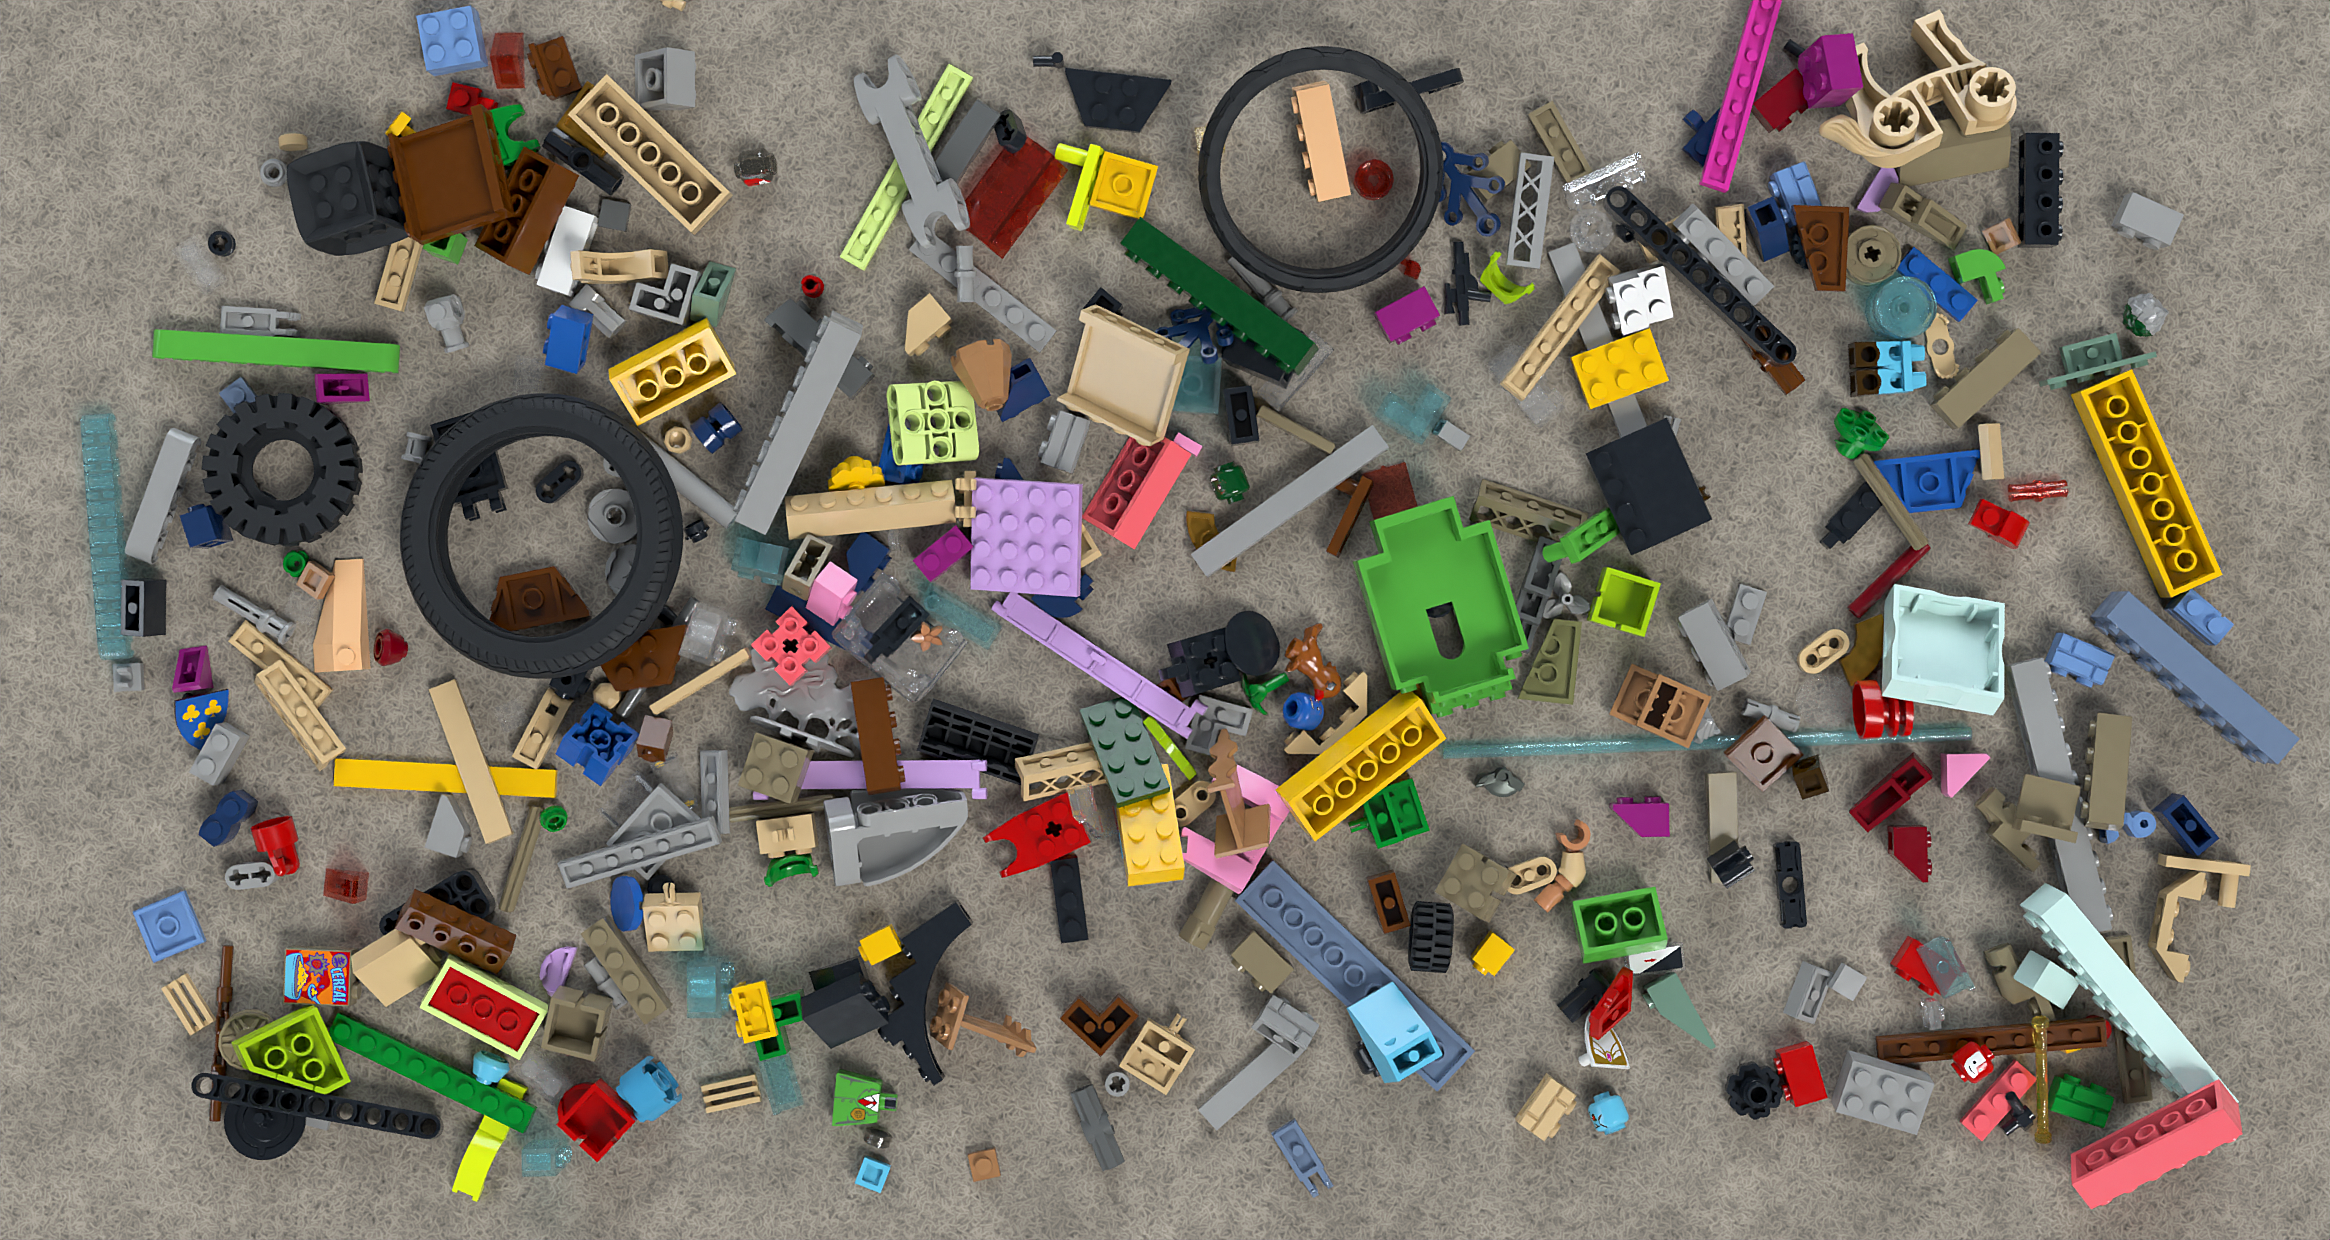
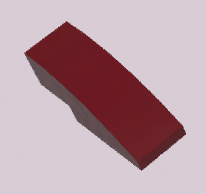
(1891, 792)

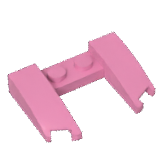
(1237, 869)

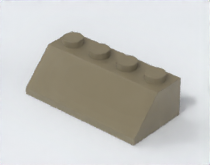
(1958, 155)

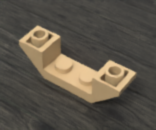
(1357, 691)
(2189, 886)

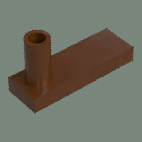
(1359, 493)

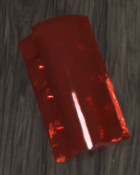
(1011, 195)

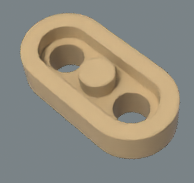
(1822, 651)
(1192, 805)
(1528, 873)

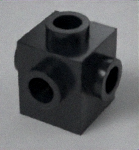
(579, 685)

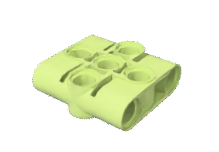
(916, 445)

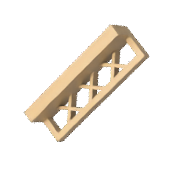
(299, 714)
(1056, 763)

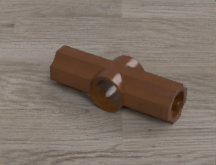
(1785, 377)

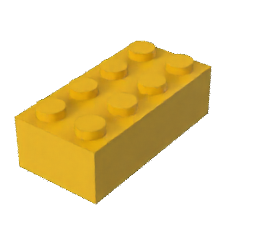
(671, 371)
(1151, 839)

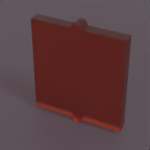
(1391, 491)

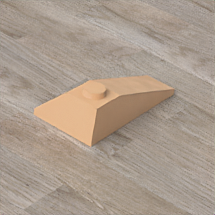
(343, 626)

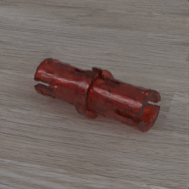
(2037, 490)

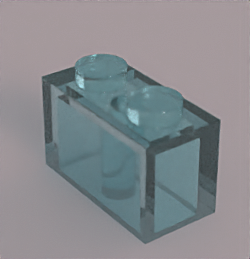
(545, 1157)

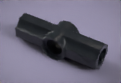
(570, 151)

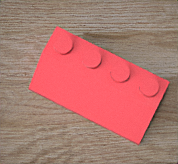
(1135, 489)

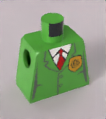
(859, 1099)

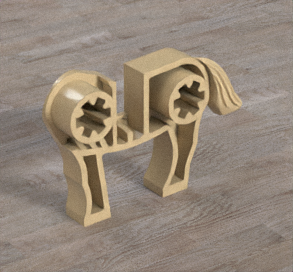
(1900, 125)

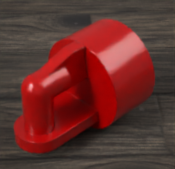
(278, 839)

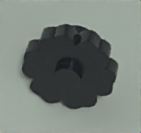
(1753, 1090)

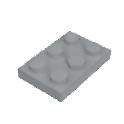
(658, 812)

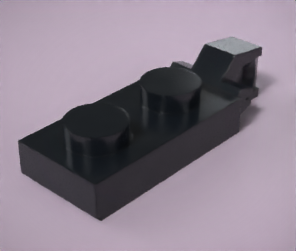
(1851, 516)
(896, 629)

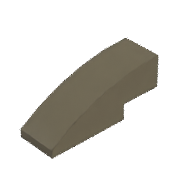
(1922, 215)

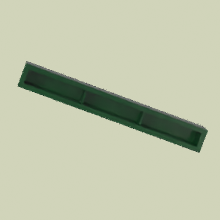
(1219, 296)

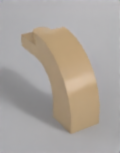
(619, 267)

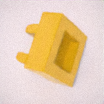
(400, 126)

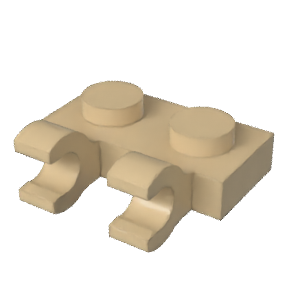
(965, 486)

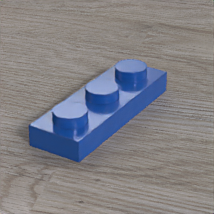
(1947, 292)

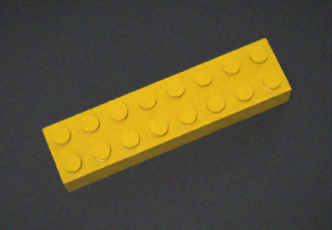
(2146, 484)

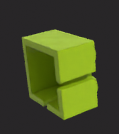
(1623, 601)

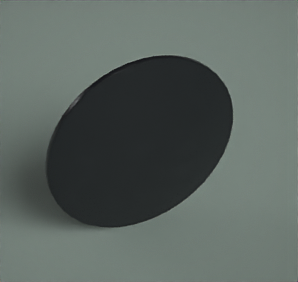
(1251, 643)

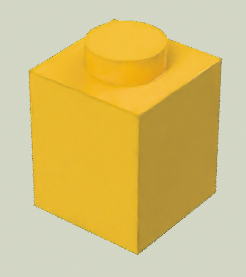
(880, 945)
(1491, 954)

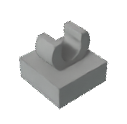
(128, 677)

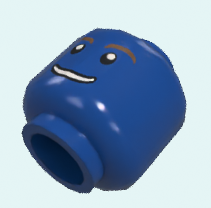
(1303, 711)

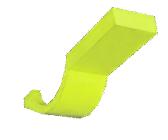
(484, 1148)

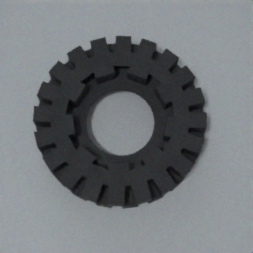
(232, 462)

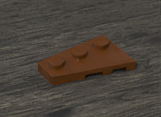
(1825, 244)

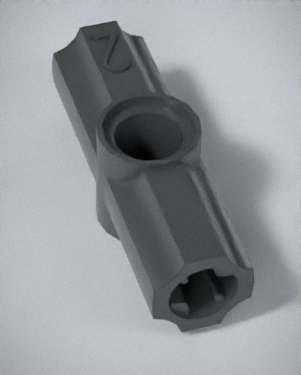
(1097, 1127)

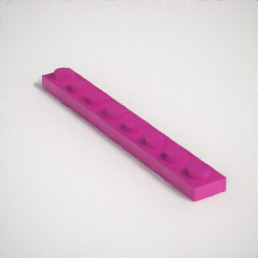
(1740, 94)

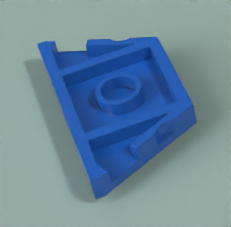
(1930, 480)

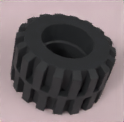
(1430, 937)

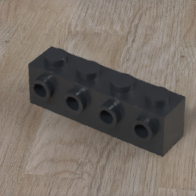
(2039, 190)

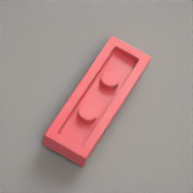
(1992, 1104)

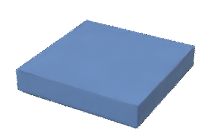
(169, 926)

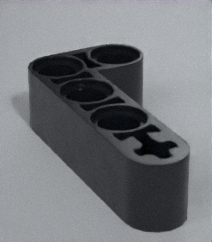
(456, 893)

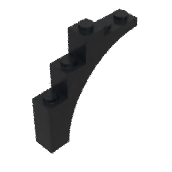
(911, 986)

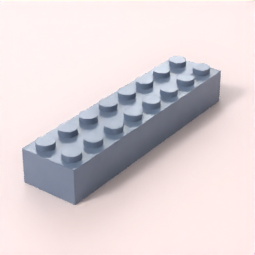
(2194, 678)

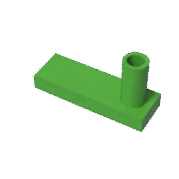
(1584, 538)

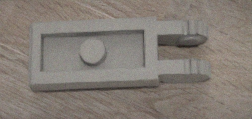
(256, 321)

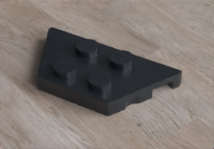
(1115, 99)

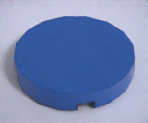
(625, 903)

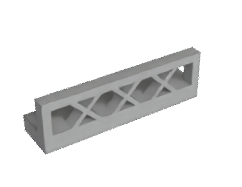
(1537, 214)

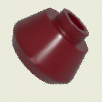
(389, 647)

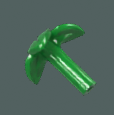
(1258, 692)

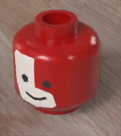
(1973, 1062)

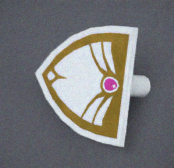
(1603, 1053)

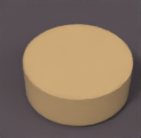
(293, 142)

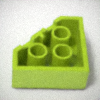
(294, 1051)

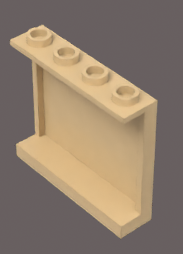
(1125, 376)

